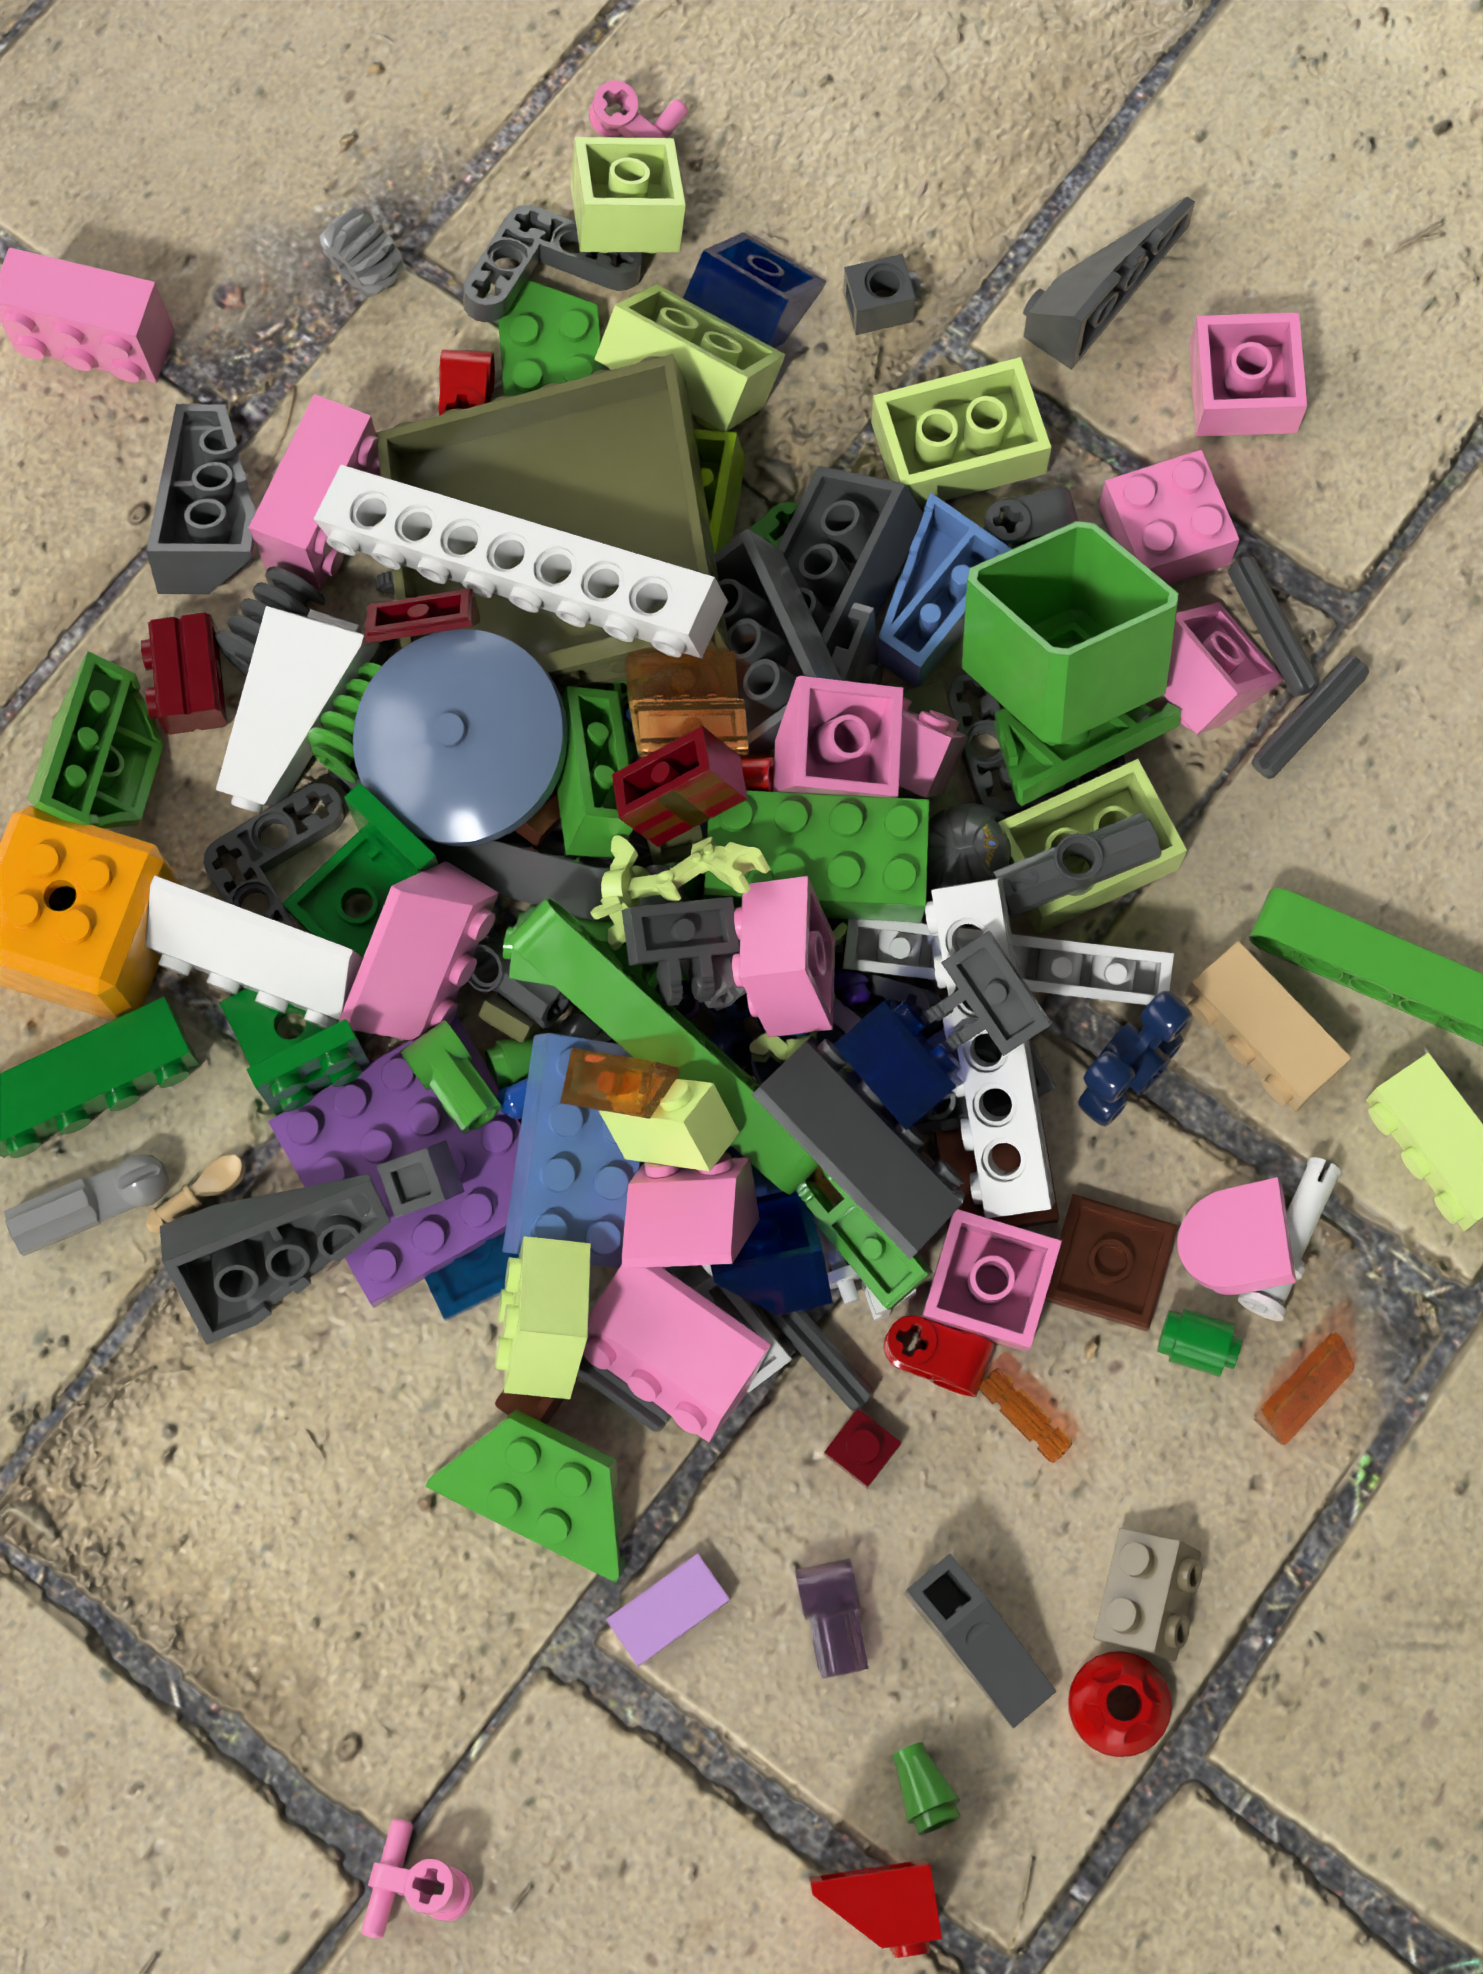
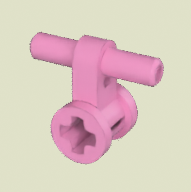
(629, 121)
(415, 1884)

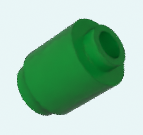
(1199, 1342)

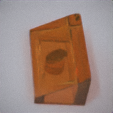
(616, 1083)
(1306, 1389)

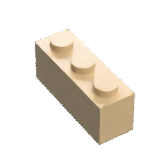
(1265, 1027)

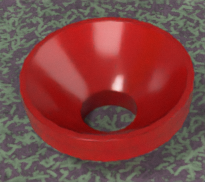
(1089, 1704)

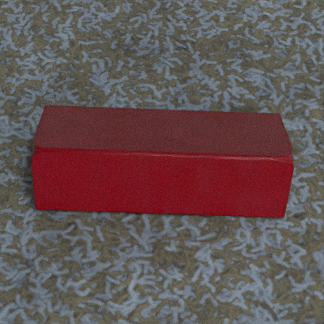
(421, 615)

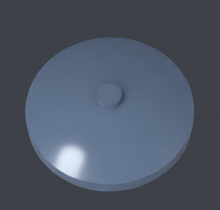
(461, 737)

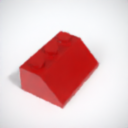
(886, 1904)

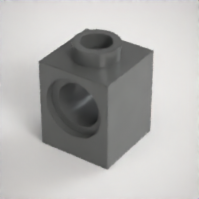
(873, 312)
(420, 1179)

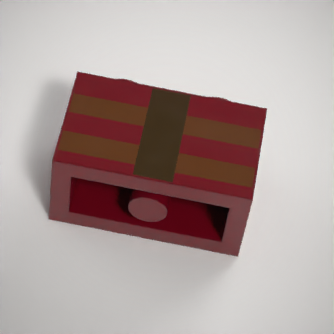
(679, 786)

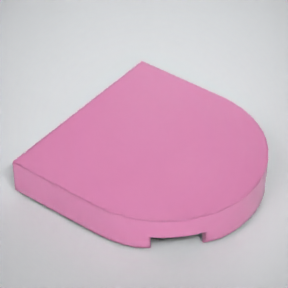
(1239, 1239)

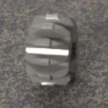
(362, 252)

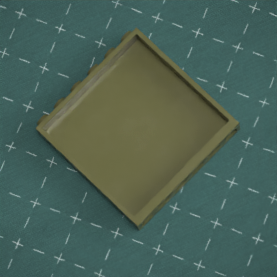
(583, 457)

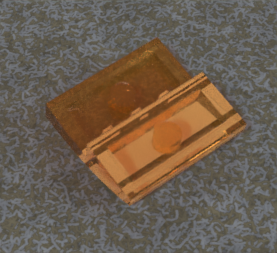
(681, 694)

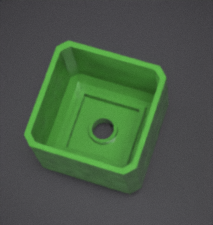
(1068, 631)

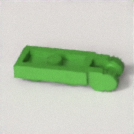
(865, 1246)

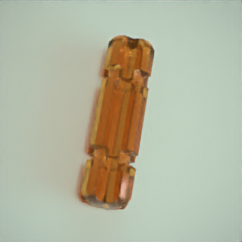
(1025, 1415)

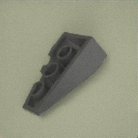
(201, 505)
(255, 1251)

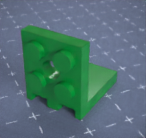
(367, 864)
(297, 1068)

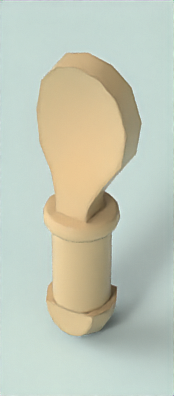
(216, 1179)

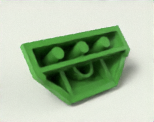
(99, 750)

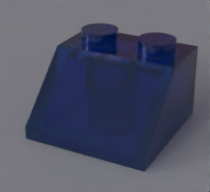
(753, 288)
(900, 1062)
(781, 1260)

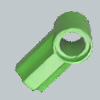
(445, 1068)

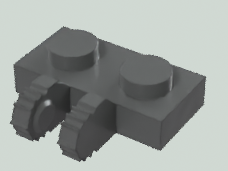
(678, 933)
(994, 994)

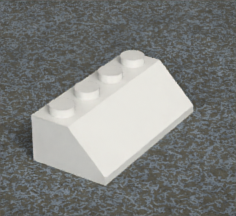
(249, 953)

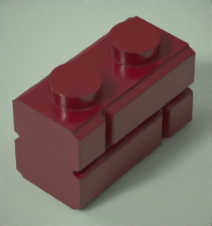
(185, 674)

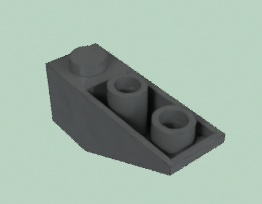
(980, 1640)

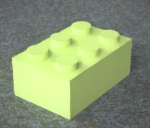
(722, 365)
(962, 432)
(1085, 810)

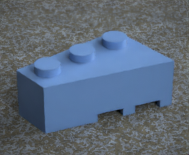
(931, 594)

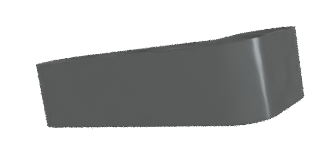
(533, 873)

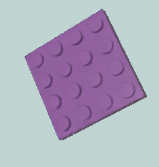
(387, 1116)

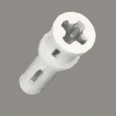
(1302, 1219)

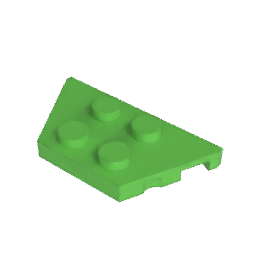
(547, 339)
(1041, 768)
(541, 1489)

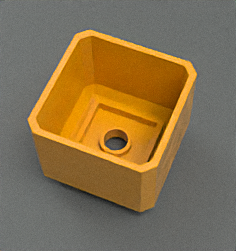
(96, 948)

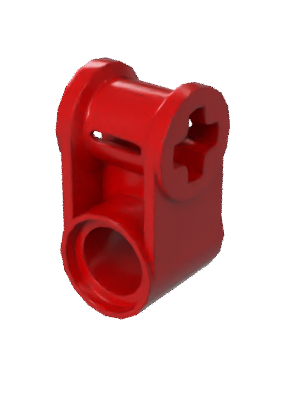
(465, 379)
(949, 1356)

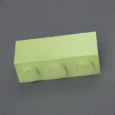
(1437, 1136)

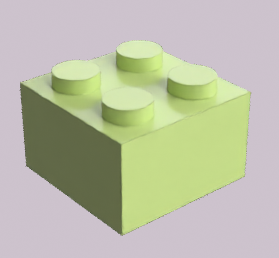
(627, 194)
(544, 1317)

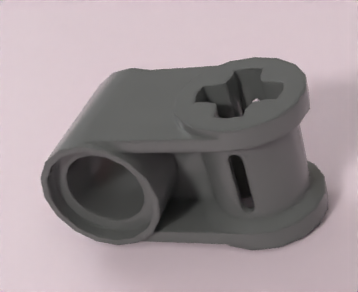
(1030, 516)

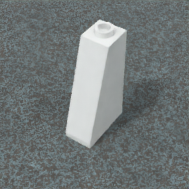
(288, 687)

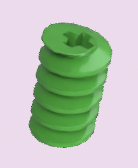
(334, 742)

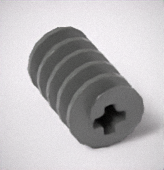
(283, 592)

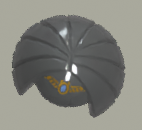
(965, 846)

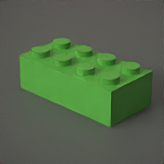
(856, 850)

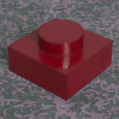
(862, 1448)

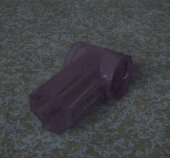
(831, 1605)

